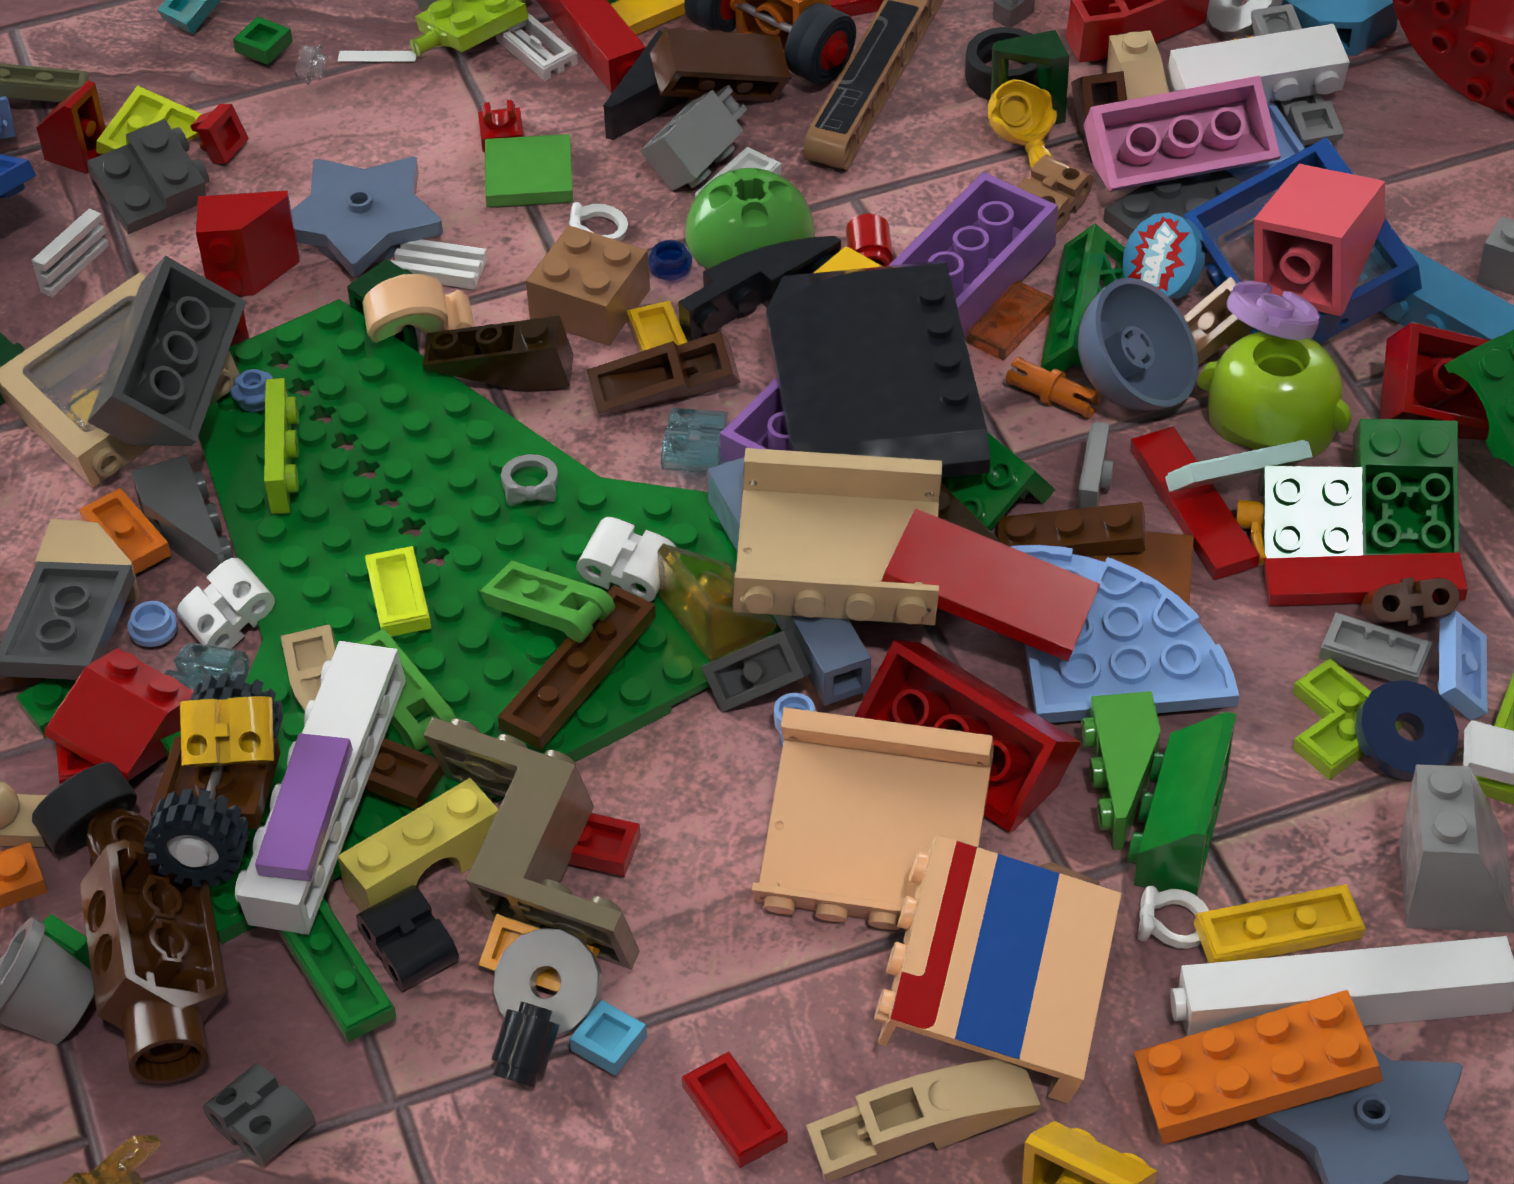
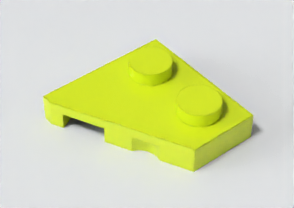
(140, 111)

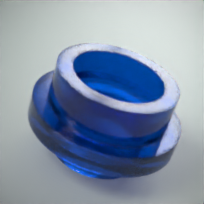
(670, 260)

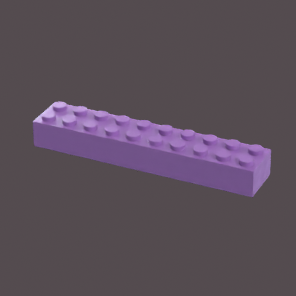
(988, 242)

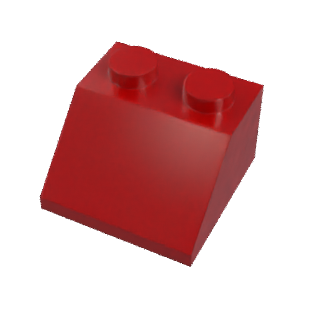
(246, 239)
(119, 713)

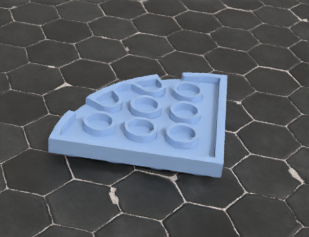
(1131, 642)

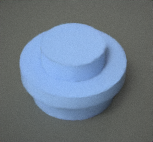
(152, 624)

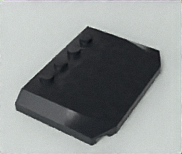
(877, 366)

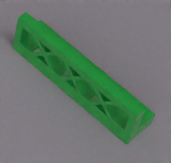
(1077, 284)

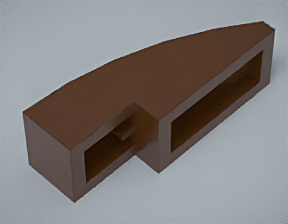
(664, 374)

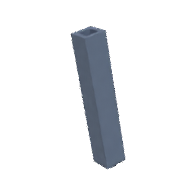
(830, 645)

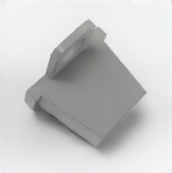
(42, 985)

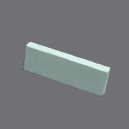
(1237, 465)

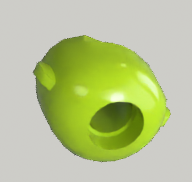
(1275, 393)

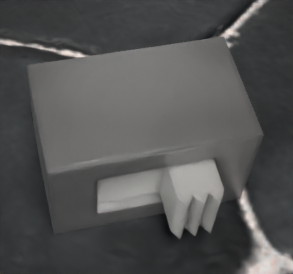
(1012, 11)

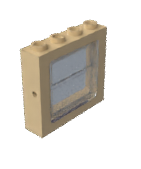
(60, 378)

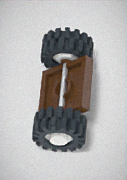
(206, 811)

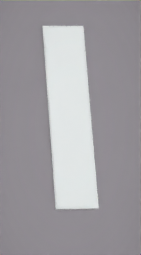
(376, 56)

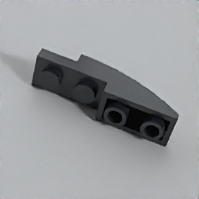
(748, 281)

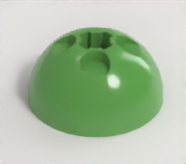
(745, 213)

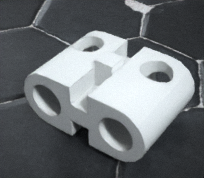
(623, 558)
(226, 605)

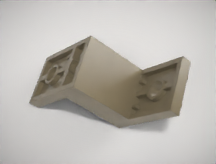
(530, 836)

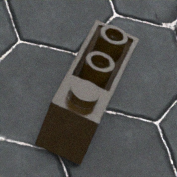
(508, 355)

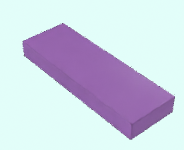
(304, 807)

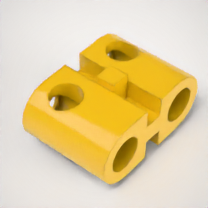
(226, 731)

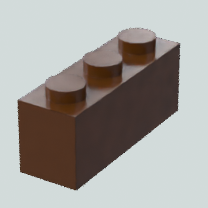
(702, 61)

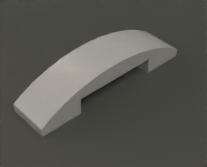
(1307, 115)

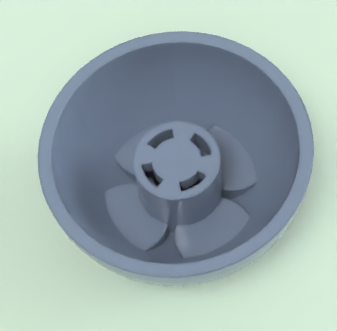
(1137, 347)

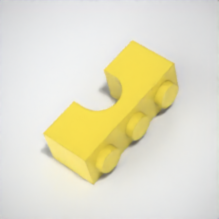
(400, 853)

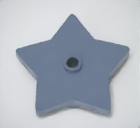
(363, 213)
(1380, 1130)

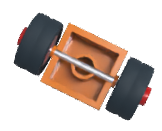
(812, 32)

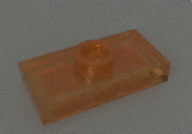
(1009, 320)

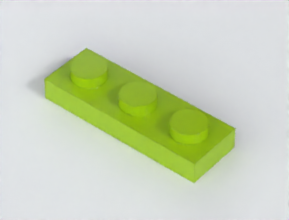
(280, 445)

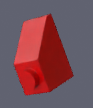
(72, 129)

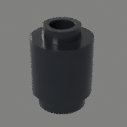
(524, 1044)

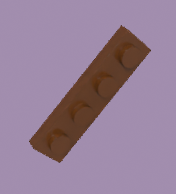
(575, 671)

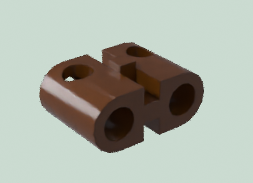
(1410, 601)

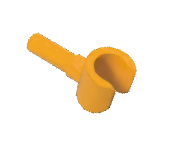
(1250, 516)

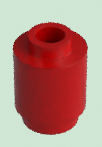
(870, 237)

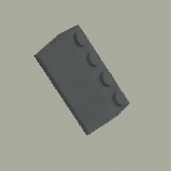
(167, 358)

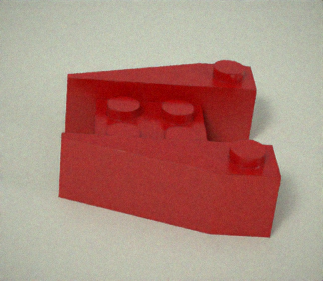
(1095, 20)

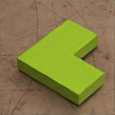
(1335, 697)

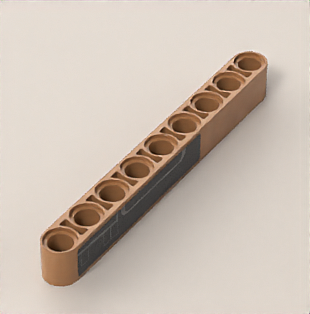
(868, 81)

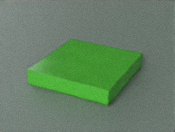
(528, 170)

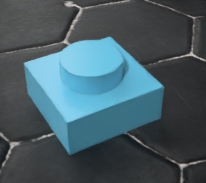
(608, 1037)

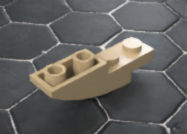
(921, 1110)

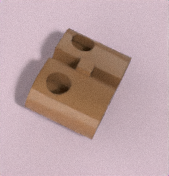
(1059, 185)

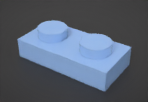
(1462, 665)

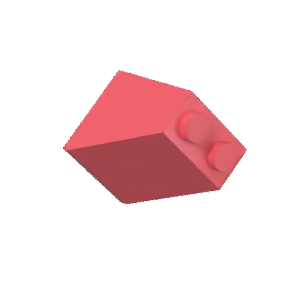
(1318, 235)

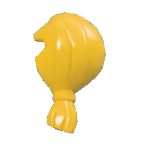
(1022, 116)

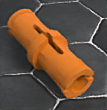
(1053, 387)

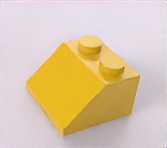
(1075, 1157)

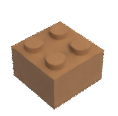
(589, 284)

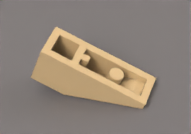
(1140, 61)

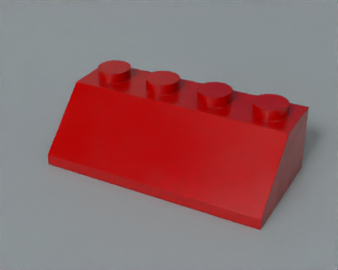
(933, 692)

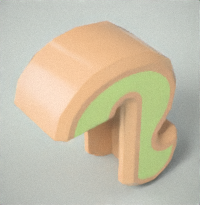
(416, 302)

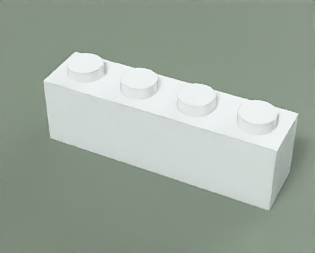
(1288, 63)

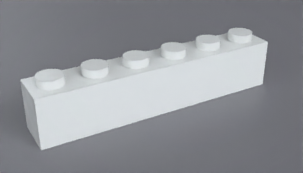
(352, 703)

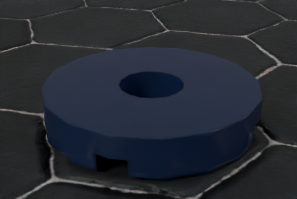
(1419, 707)

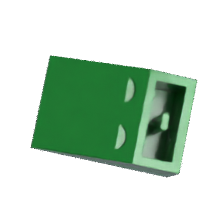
(1408, 485)

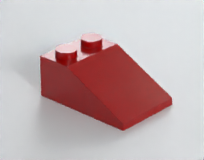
(1420, 386)

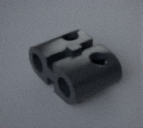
(407, 937)

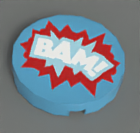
(1165, 254)

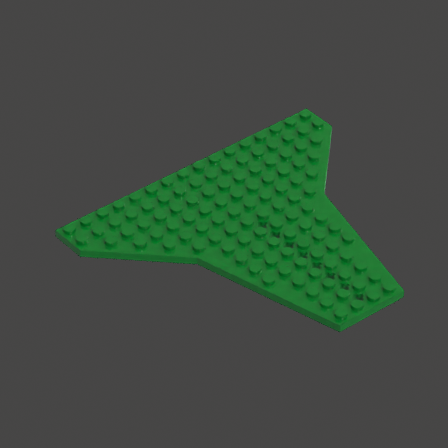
(442, 460)

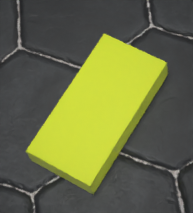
(398, 591)

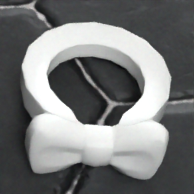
(581, 213)
(1148, 925)

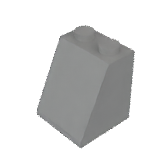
(1453, 855)

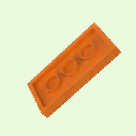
(1257, 1066)

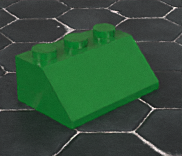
(1184, 806)

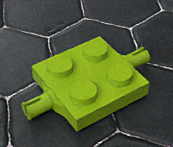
(465, 22)

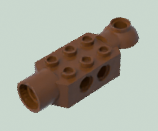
(149, 951)

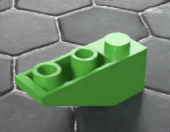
(1124, 741)

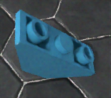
(1356, 21)

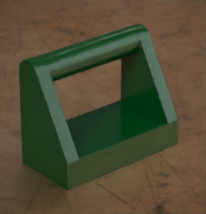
(1042, 49)

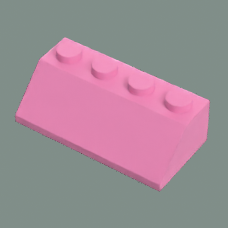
(1181, 134)

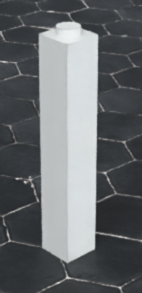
(1383, 983)

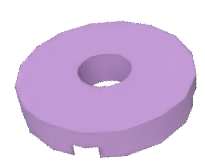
(1276, 315)

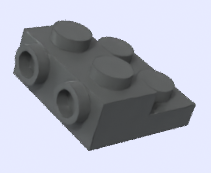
(149, 176)

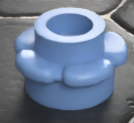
(250, 389)

